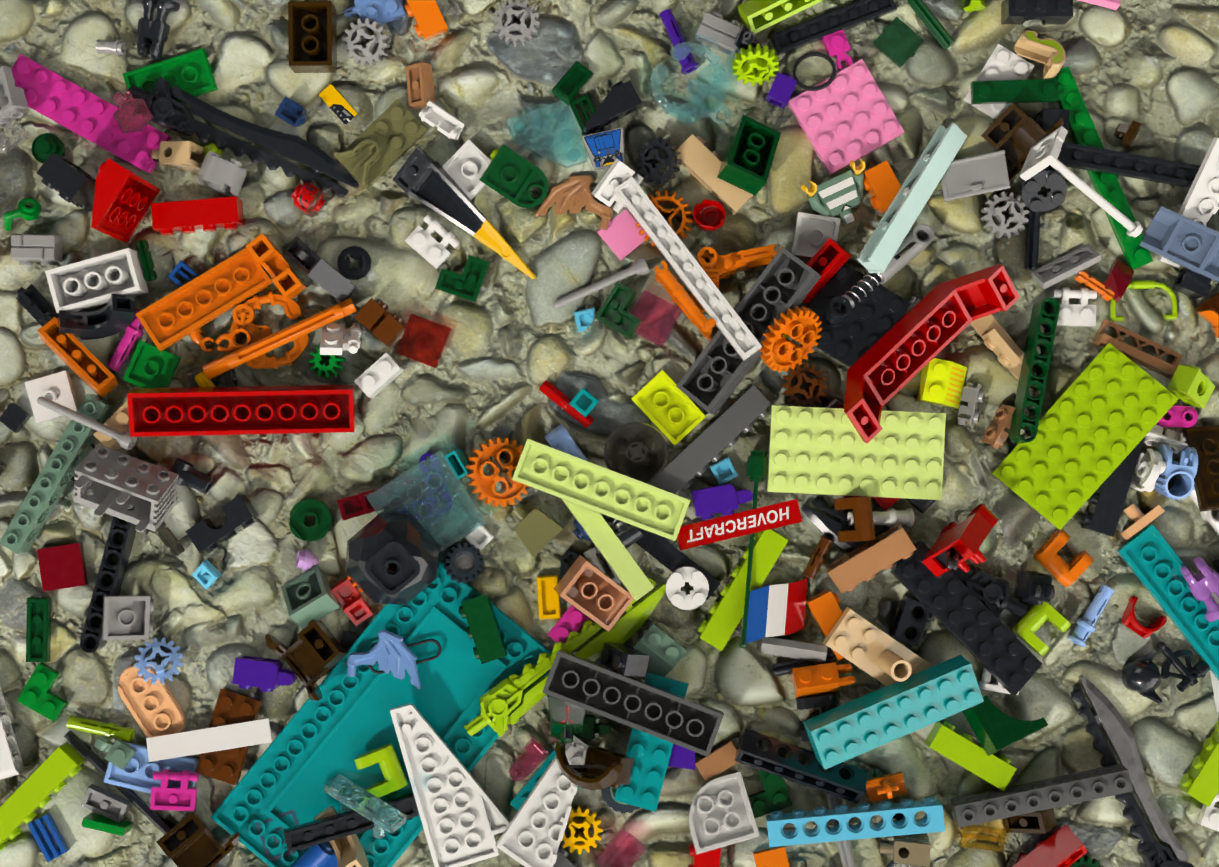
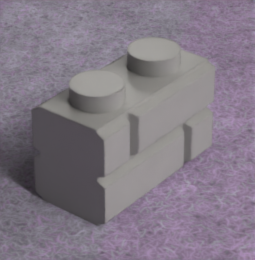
(718, 33)
(37, 248)

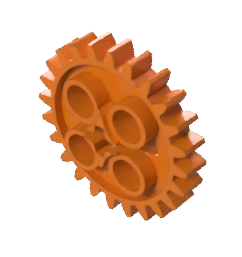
(800, 325)
(485, 484)

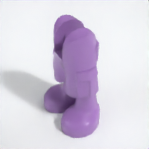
(1203, 585)

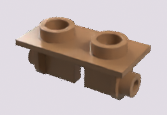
(995, 432)

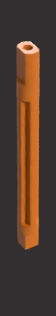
(279, 338)

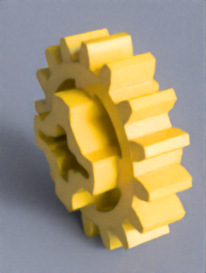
(585, 836)

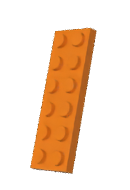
(203, 299)

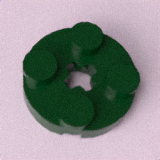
(313, 508)

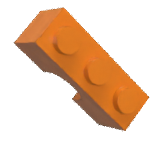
(277, 266)

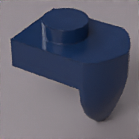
(291, 112)

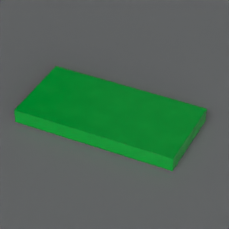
(187, 71)

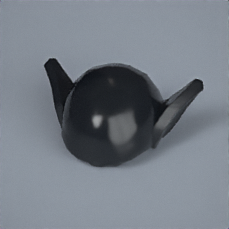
(1143, 676)

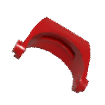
(1131, 622)

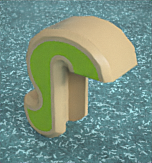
(1041, 50)

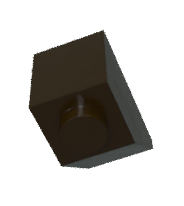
(1034, 822)

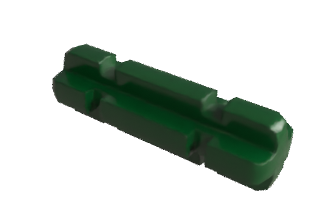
(146, 260)

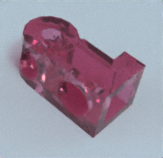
(528, 762)

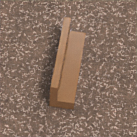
(1135, 353)

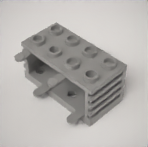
(123, 484)

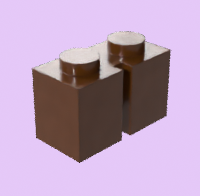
(380, 321)

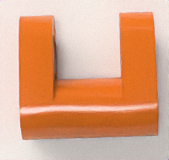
(1057, 566)

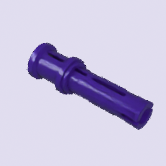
(688, 64)

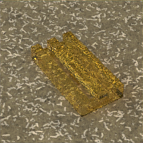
(963, 843)

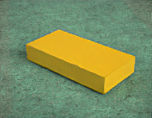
(547, 597)

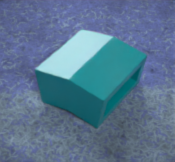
(463, 461)

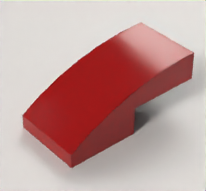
(352, 601)

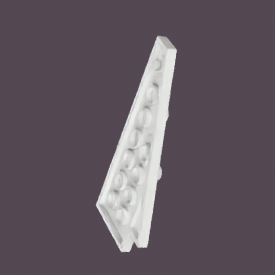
(452, 805)

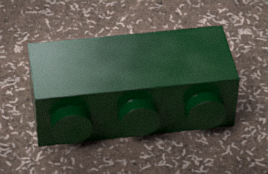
(483, 628)

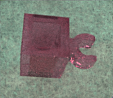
(132, 113)

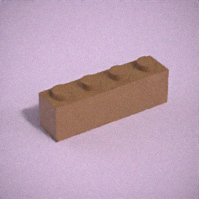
(871, 558)

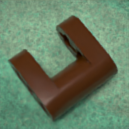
(862, 516)

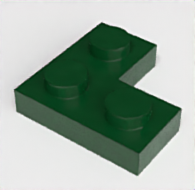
(465, 285)
(614, 312)
(772, 798)

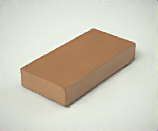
(718, 761)

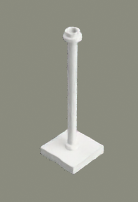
(1046, 153)

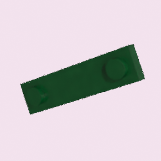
(1014, 91)

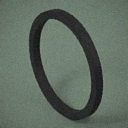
(811, 54)

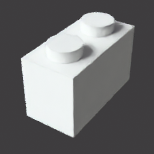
(379, 375)

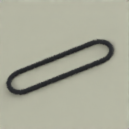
(419, 661)

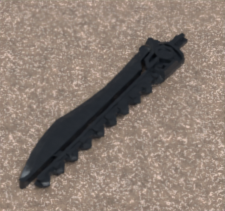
(179, 118)
(985, 586)

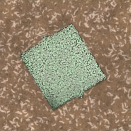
(898, 42)

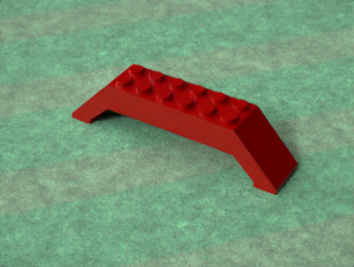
(919, 339)

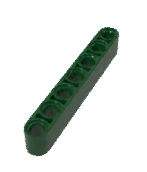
(1027, 377)

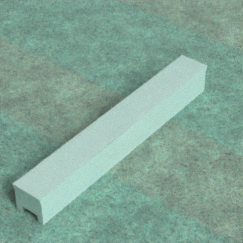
(911, 198)

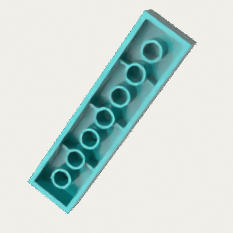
(893, 711)

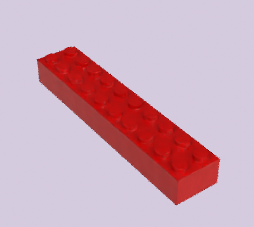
(241, 410)

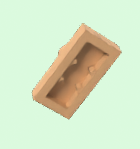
(1139, 519)

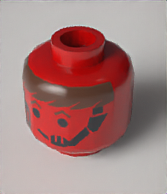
(308, 198)

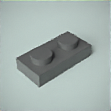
(105, 803)

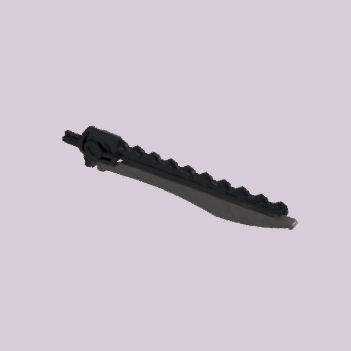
(1125, 748)

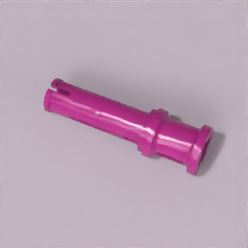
(132, 332)

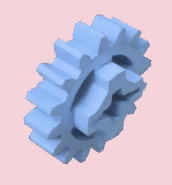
(150, 662)

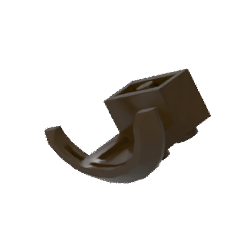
(1016, 134)
(310, 655)
(600, 769)
(194, 845)

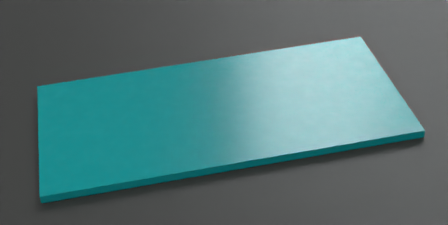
(357, 719)

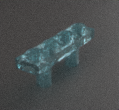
(368, 805)

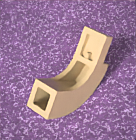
(348, 848)

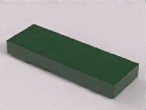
(38, 629)

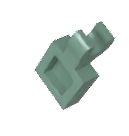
(118, 752)

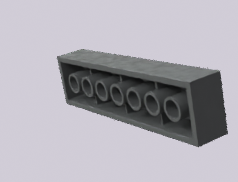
(719, 366)
(633, 702)

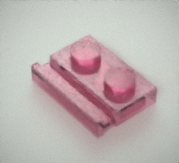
(621, 851)

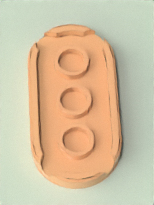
(151, 705)

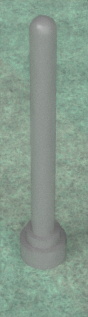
(638, 268)
(122, 438)

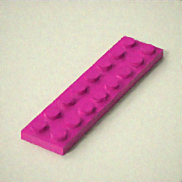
(84, 114)

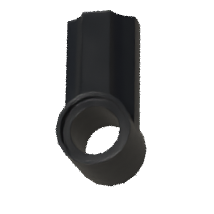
(192, 477)

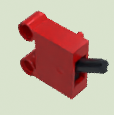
(961, 542)

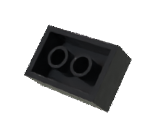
(69, 180)

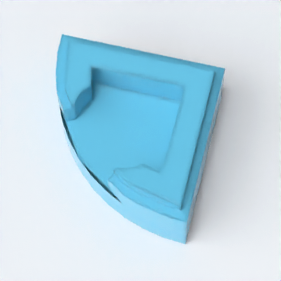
(584, 319)

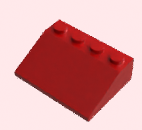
(120, 200)

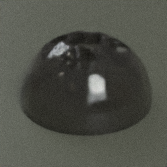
(631, 460)

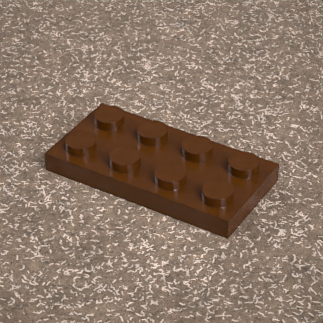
(229, 709)

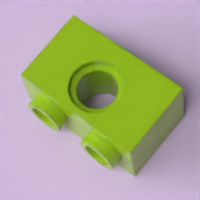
(1191, 386)

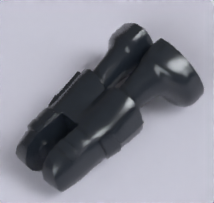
(155, 31)

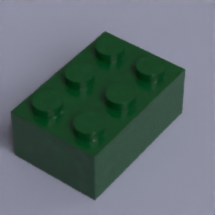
(749, 155)

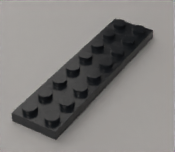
(968, 621)

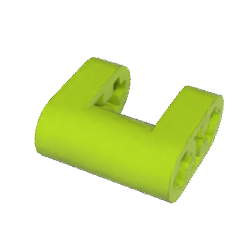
(1033, 620)
(389, 766)

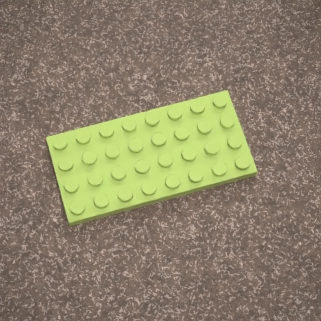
(823, 454)

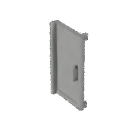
(973, 173)

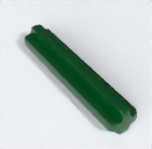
(931, 23)

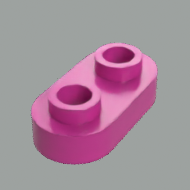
(1176, 417)

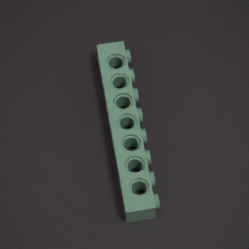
(54, 477)

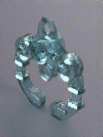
(697, 90)

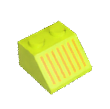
(942, 383)

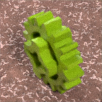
(755, 64)

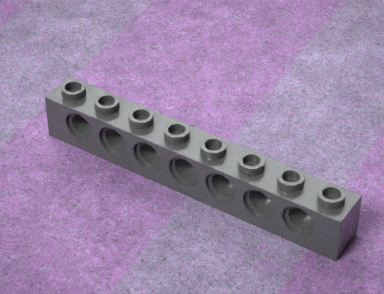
(1041, 795)

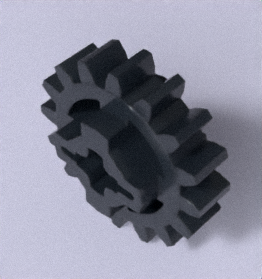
(663, 152)

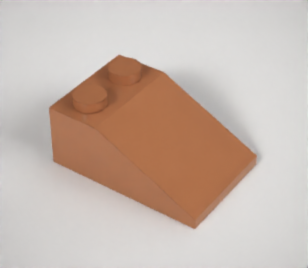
(594, 593)

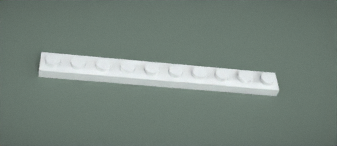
(688, 268)

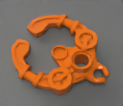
(243, 323)

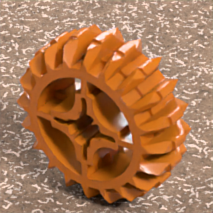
(679, 209)

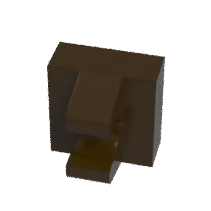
(1127, 133)

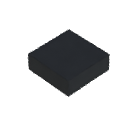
(14, 417)

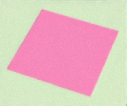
(622, 235)

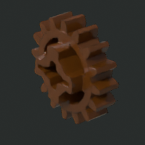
(807, 396)

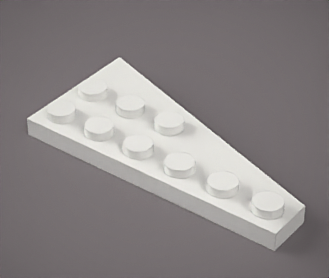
(542, 819)

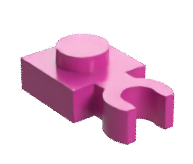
(837, 46)

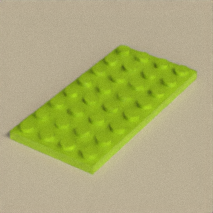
(1085, 436)

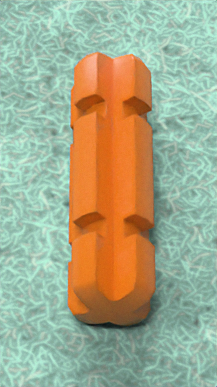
(1094, 284)

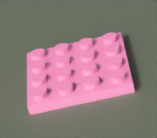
(846, 117)

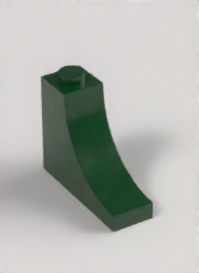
(996, 729)

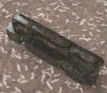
(169, 540)

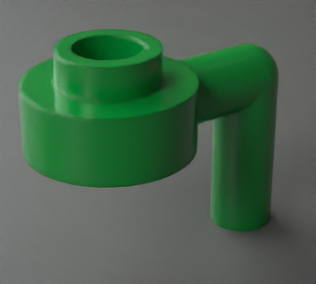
(23, 212)

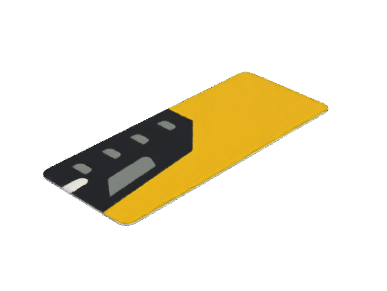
(338, 104)

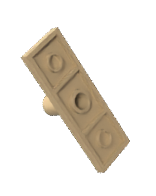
(873, 649)

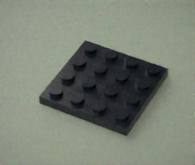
(863, 325)

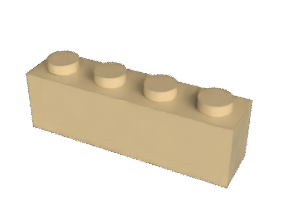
(705, 167)

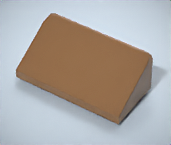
(420, 85)

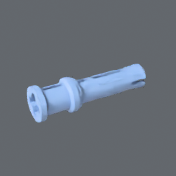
(1086, 624)

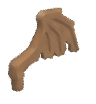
(573, 196)

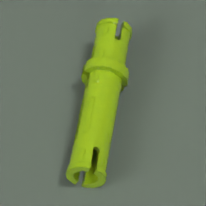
(109, 730)

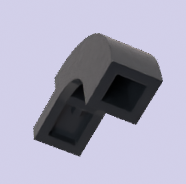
(101, 323)

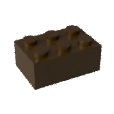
(312, 36)

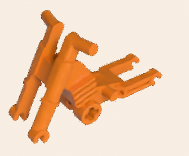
(718, 268)

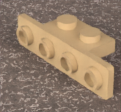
(1000, 343)

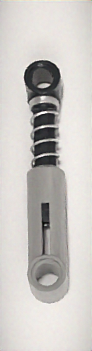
(847, 301)

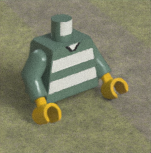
(838, 194)

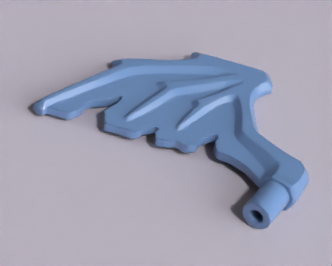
(391, 656)

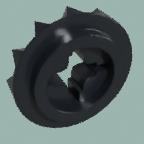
(344, 262)

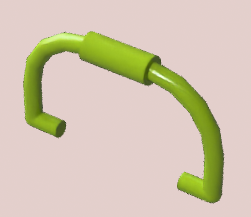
(1147, 284)

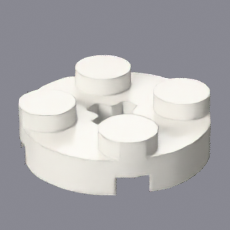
(1147, 470)
(677, 580)

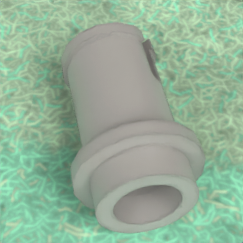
(111, 47)

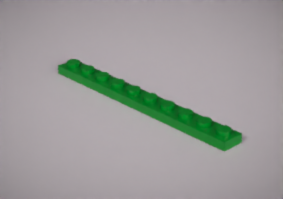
(1105, 184)

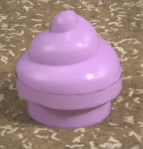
(306, 559)

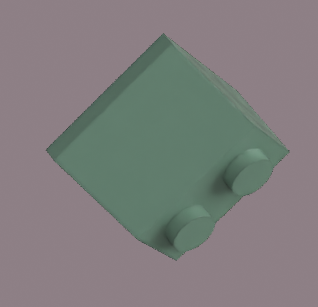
(309, 597)
(662, 648)

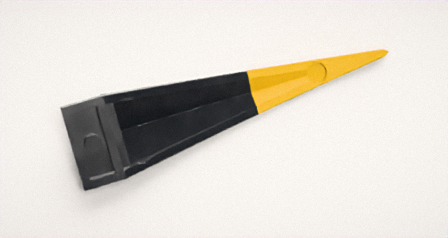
(435, 188)

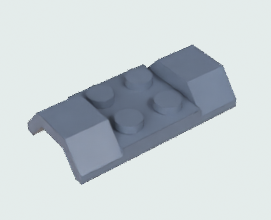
(1183, 242)

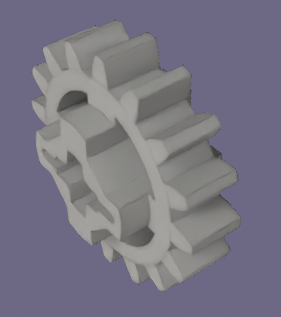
(512, 14)
(370, 48)
(996, 214)

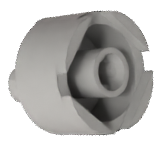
(221, 175)

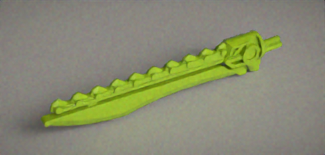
(507, 695)

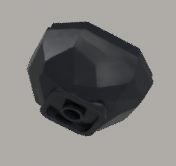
(390, 540)

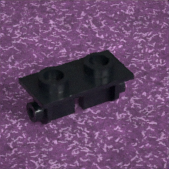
(745, 38)
(36, 304)

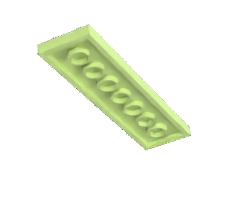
(601, 489)

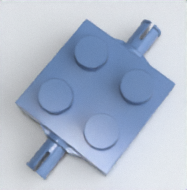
(377, 10)

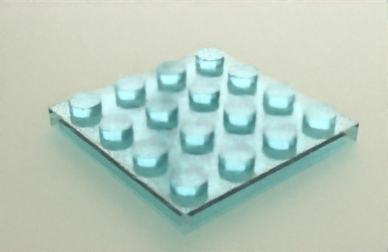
(434, 498)

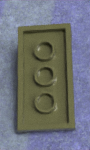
(382, 144)

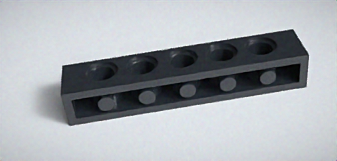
(800, 766)

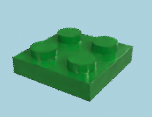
(151, 367)

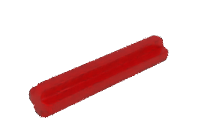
(563, 402)

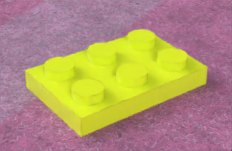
(668, 407)

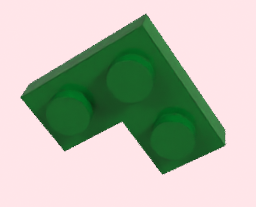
(37, 693)

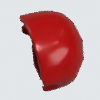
(709, 215)

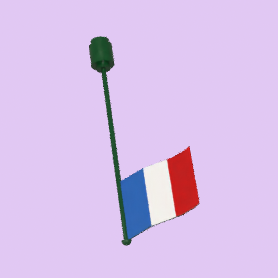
(772, 608)

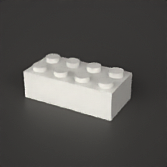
(93, 280)

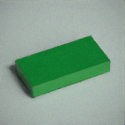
(104, 824)

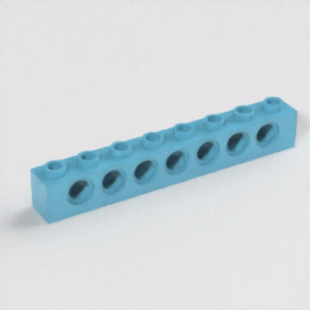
(931, 822)

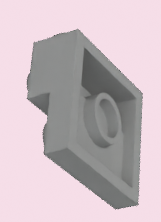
(11, 98)
(127, 617)

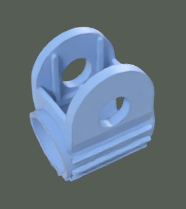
(1184, 470)

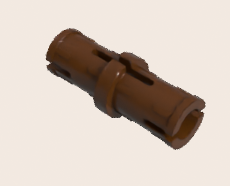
(817, 558)

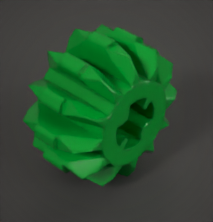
(324, 368)

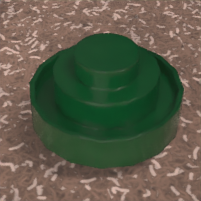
(45, 145)

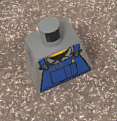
(604, 148)

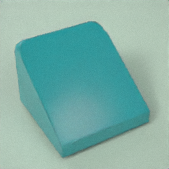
(584, 402)

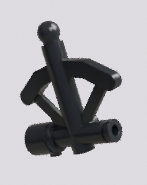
(1187, 673)

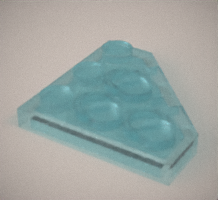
(549, 134)

